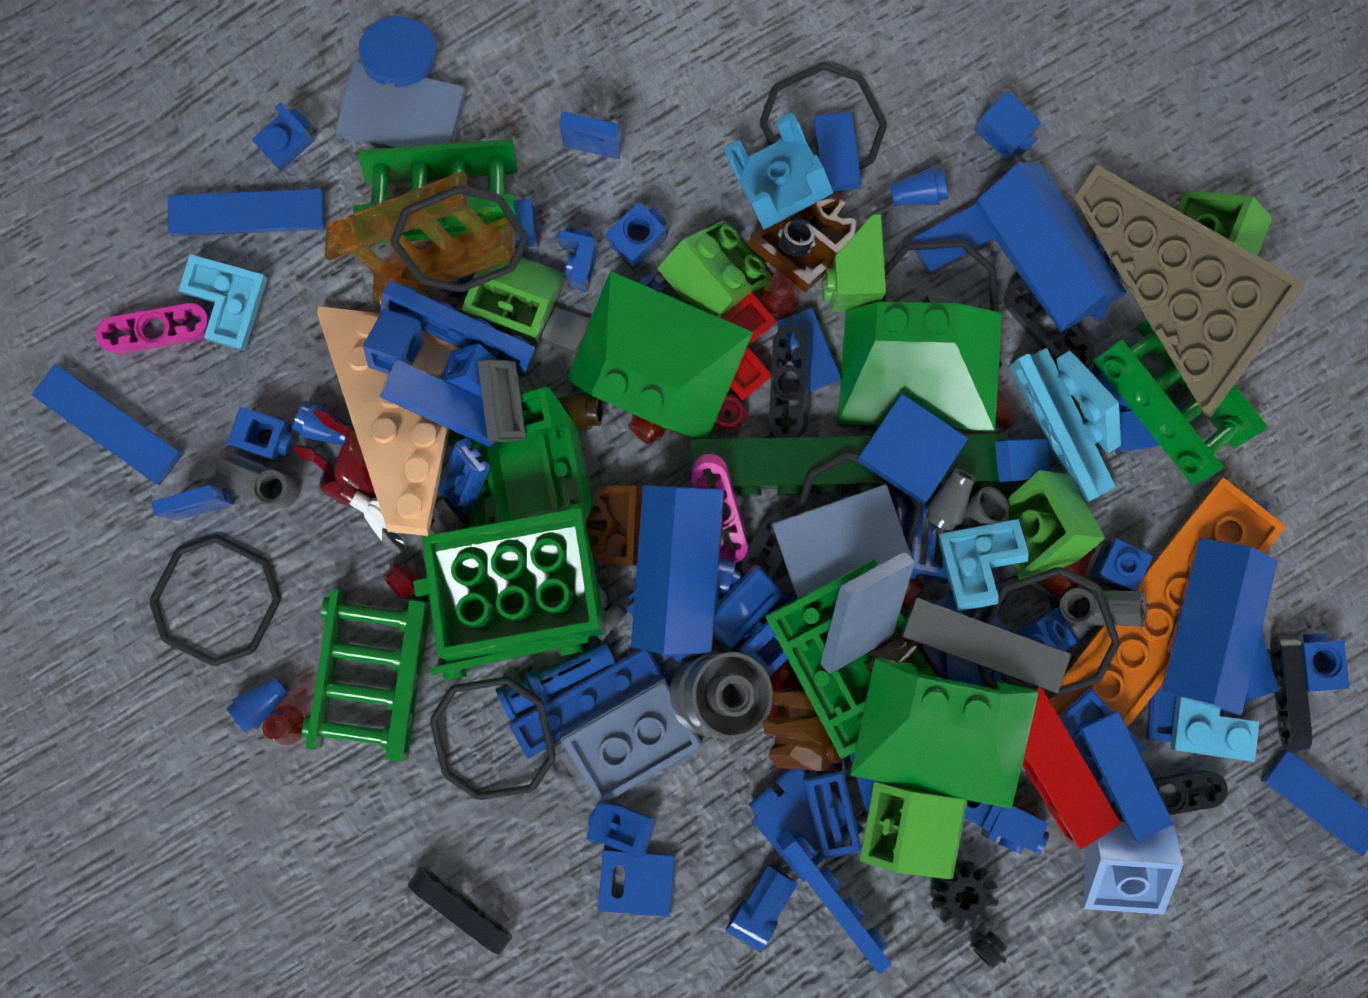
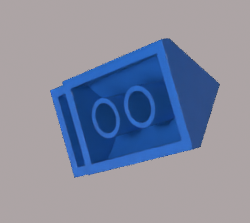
(1049, 245)
(677, 569)
(1219, 624)

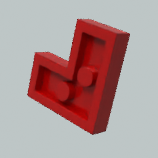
(751, 372)

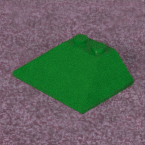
(929, 353)
(658, 357)
(533, 474)
(836, 696)
(943, 734)

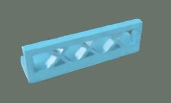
(1061, 424)

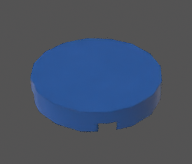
(397, 51)

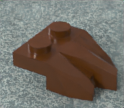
(830, 237)
(617, 525)
(799, 734)

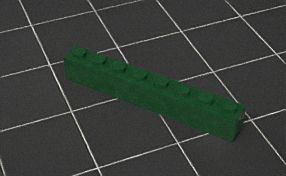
(786, 462)

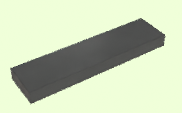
(986, 645)

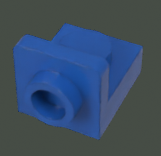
(284, 137)
(579, 265)

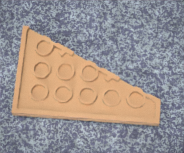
(397, 445)

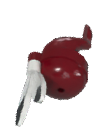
(351, 480)

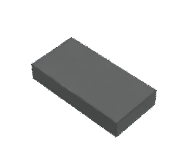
(501, 401)

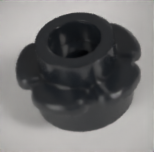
(799, 231)
(989, 948)

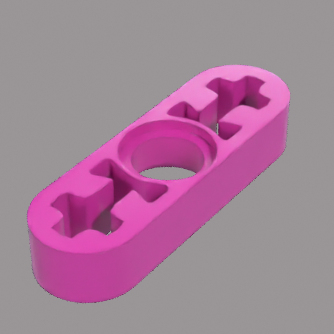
(128, 343)
(733, 519)

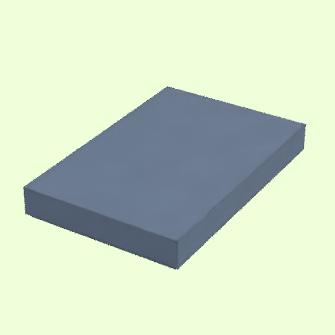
(399, 115)
(839, 538)
(866, 612)
(629, 742)

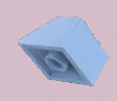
(1131, 873)

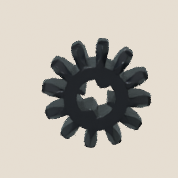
(970, 907)

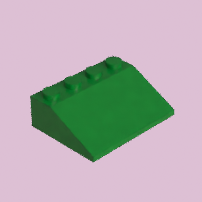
(512, 585)

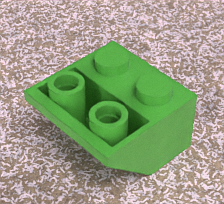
(714, 269)
(517, 301)
(913, 831)

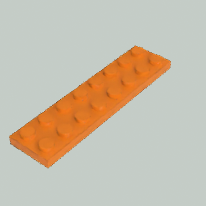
(1142, 653)

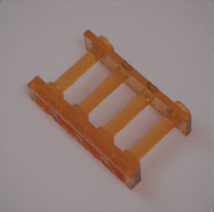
(444, 260)

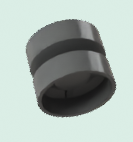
(721, 695)

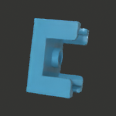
(781, 176)

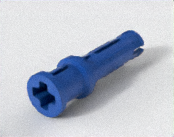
(555, 678)

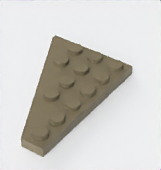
(1196, 288)

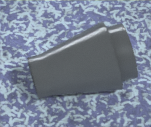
(951, 500)

